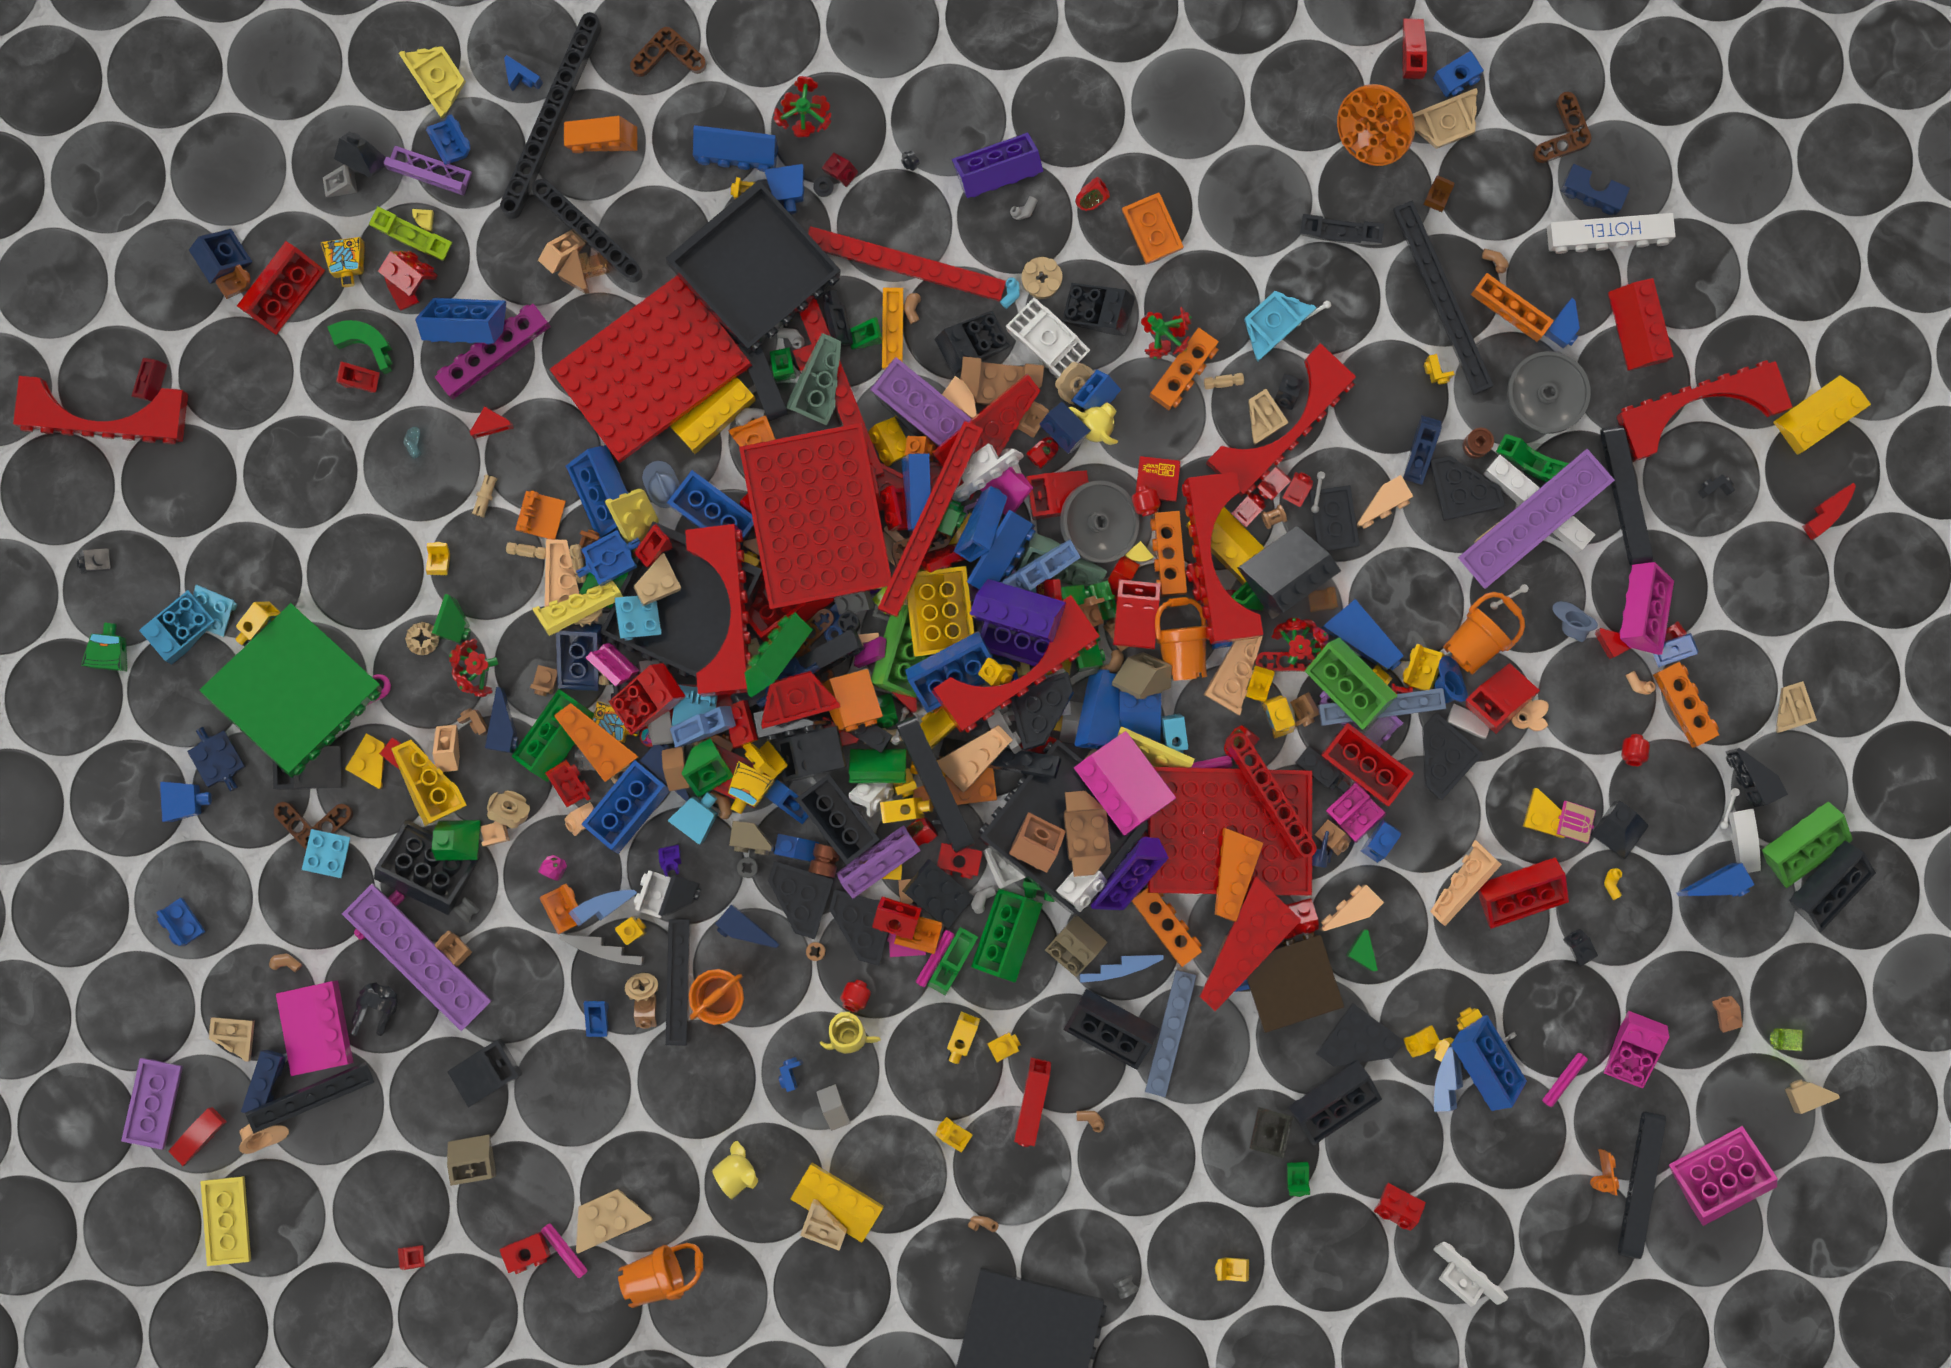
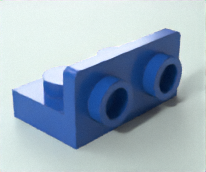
(180, 923)

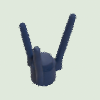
(1321, 857)

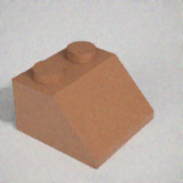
(1037, 842)

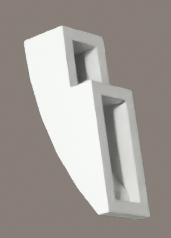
(1745, 839)

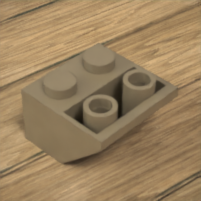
(1143, 676)
(749, 836)
(1076, 946)
(470, 1160)

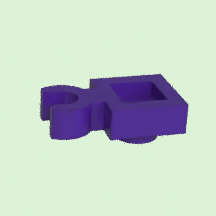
(669, 859)

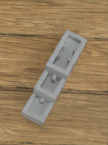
(659, 728)
(596, 947)

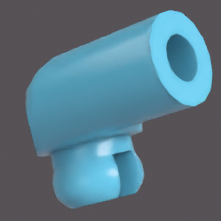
(1013, 292)

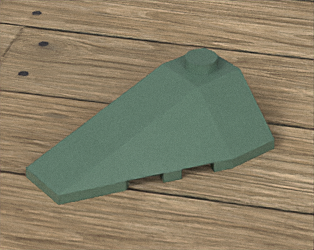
(817, 384)
(1078, 573)

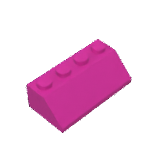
(1647, 608)

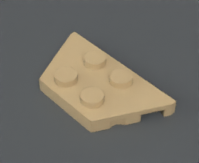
(1448, 120)
(607, 1218)

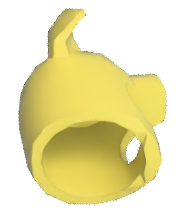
(1099, 421)
(847, 1034)
(735, 1172)

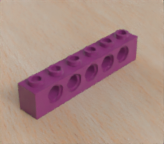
(489, 362)

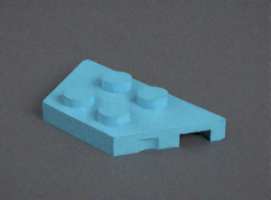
(1274, 321)

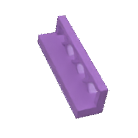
(427, 175)
(878, 862)

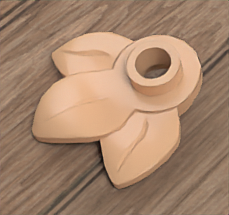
(1533, 713)

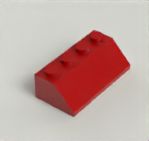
(281, 287)
(1640, 324)
(1367, 764)
(1523, 892)

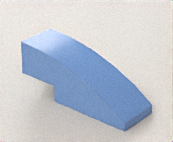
(703, 726)
(600, 906)
(1447, 1081)

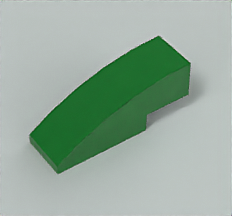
(952, 961)

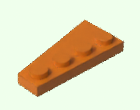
(597, 745)
(980, 791)
(1237, 865)

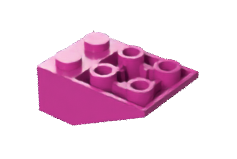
(1636, 1049)

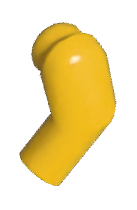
(1611, 883)

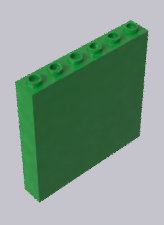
(291, 690)

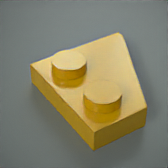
(1542, 814)

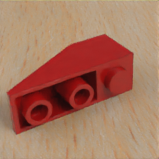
(1414, 49)

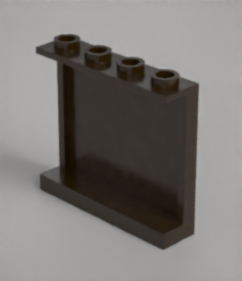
(1294, 984)

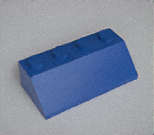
(734, 148)
(462, 320)
(595, 482)
(708, 506)
(1004, 550)
(957, 661)
(626, 807)
(1489, 1064)

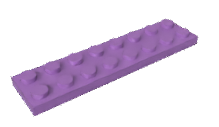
(1536, 518)
(416, 957)

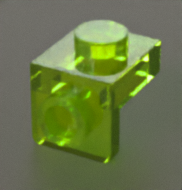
(1787, 1039)

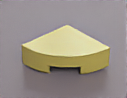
(424, 218)
(1139, 553)

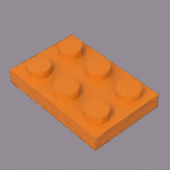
(1152, 228)

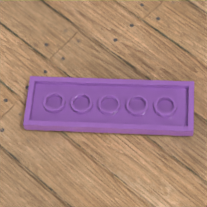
(918, 402)

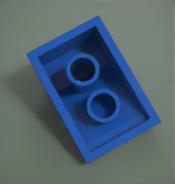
(1141, 715)
(1726, 881)

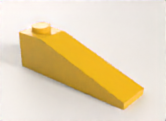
(428, 786)

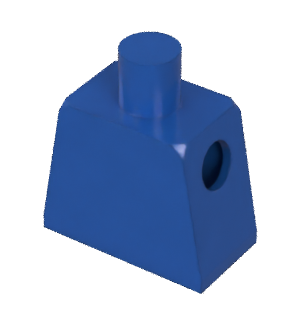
(787, 185)
(182, 801)
(1381, 841)

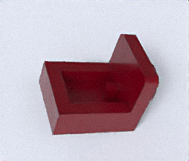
(840, 169)

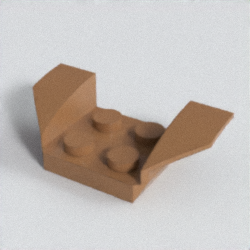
(990, 380)
(1086, 833)

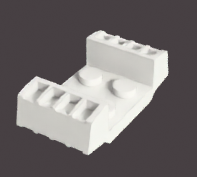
(1047, 337)

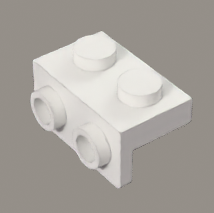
(871, 795)
(1002, 871)
(1081, 889)
(652, 893)

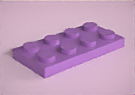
(152, 1103)

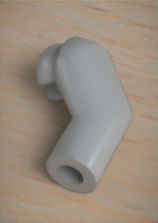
(1025, 211)
(793, 335)
(747, 415)
(980, 898)

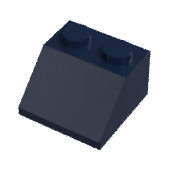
(219, 254)
(1065, 428)

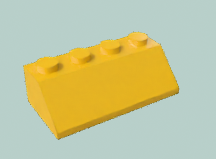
(1821, 413)
(713, 415)
(1232, 543)
(936, 726)
(844, 1202)

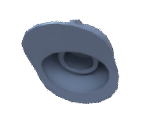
(660, 482)
(1574, 621)

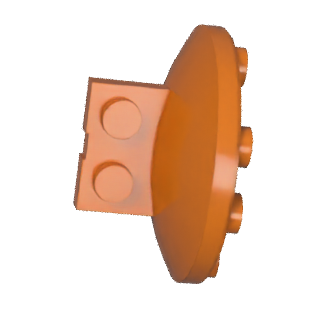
(1375, 124)

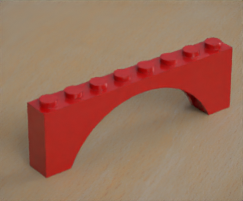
(1326, 382)
(1756, 386)
(159, 420)
(722, 550)
(1224, 616)
(970, 703)

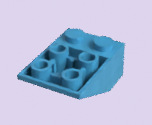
(177, 627)

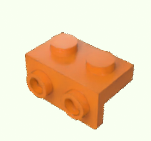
(558, 905)
(925, 936)

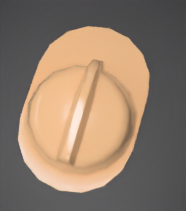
(261, 1139)

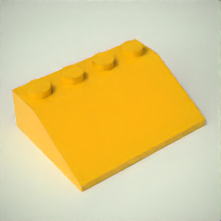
(939, 610)

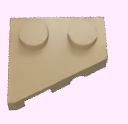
(1264, 416)
(657, 582)
(1794, 708)
(233, 1035)
(823, 1227)

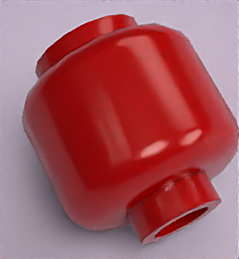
(1146, 501)
(1635, 750)
(855, 996)

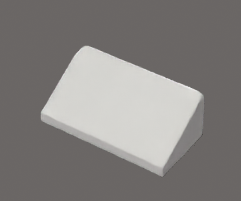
(1467, 721)

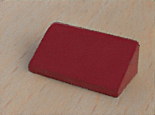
(149, 379)

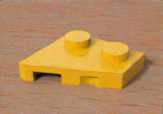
(367, 761)

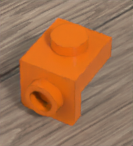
(920, 445)

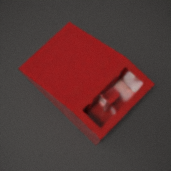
(1051, 491)
(1136, 613)
(647, 697)
(1501, 697)

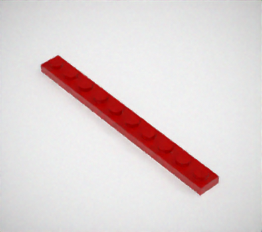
(908, 264)
(845, 400)
(930, 519)

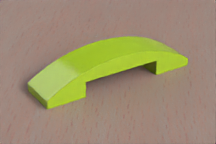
(410, 234)

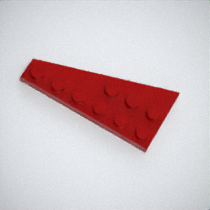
(1254, 935)

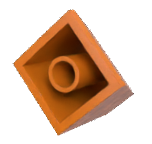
(856, 699)

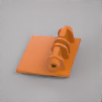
(540, 515)
(1607, 1181)

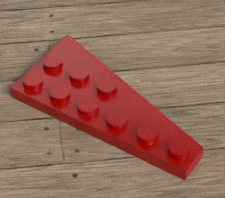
(997, 419)

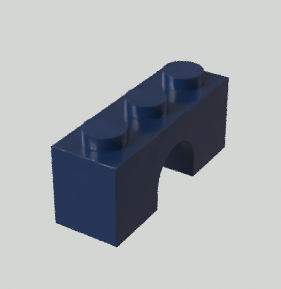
(1578, 186)
(265, 1074)

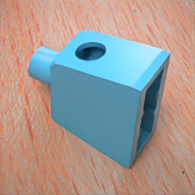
(1173, 727)
(696, 817)

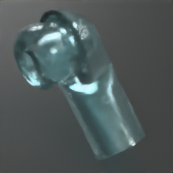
(410, 441)

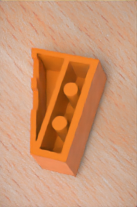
(600, 135)

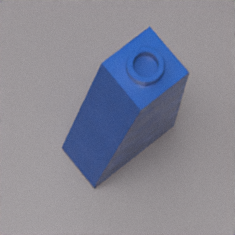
(916, 486)
(981, 525)
(1364, 636)
(1099, 712)

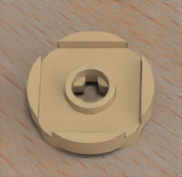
(1035, 287)
(1069, 376)
(512, 818)

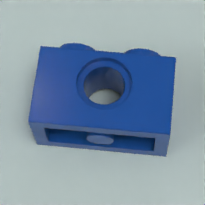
(1465, 65)

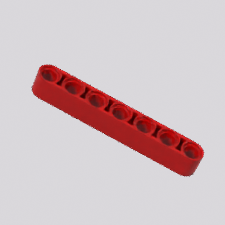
(1279, 801)

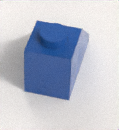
(1565, 326)
(1096, 391)
(785, 799)

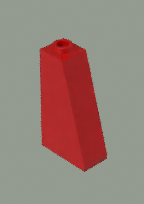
(1032, 1102)

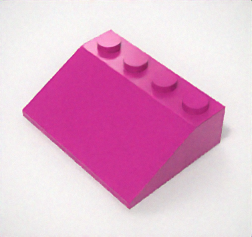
(1125, 783)
(314, 1028)
(1723, 1175)

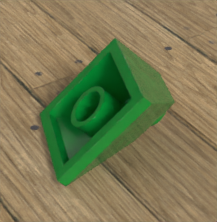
(451, 621)
(705, 768)
(456, 840)

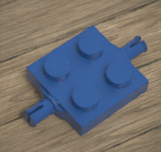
(608, 558)

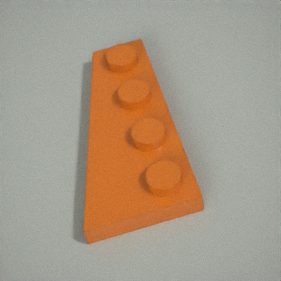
(753, 432)

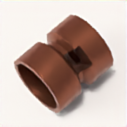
(1478, 443)
(824, 861)

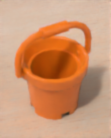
(1480, 637)
(1184, 646)
(716, 996)
(657, 1276)

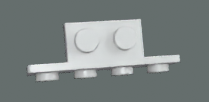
(983, 468)
(1466, 1279)

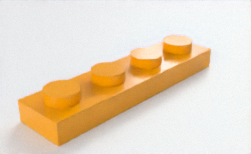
(892, 325)

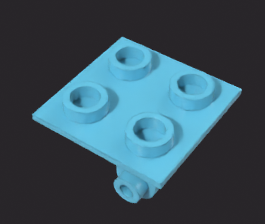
(217, 606)
(636, 619)
(692, 705)
(326, 853)

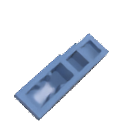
(1044, 567)
(1128, 965)

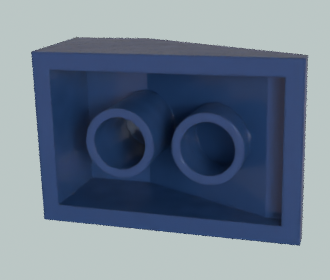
(572, 648)

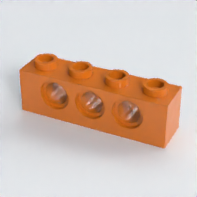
(1512, 307)
(1199, 341)
(1169, 521)
(1684, 716)
(1181, 954)

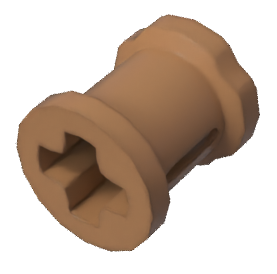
(1278, 512)
(809, 950)

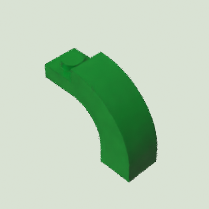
(354, 332)
(1528, 459)

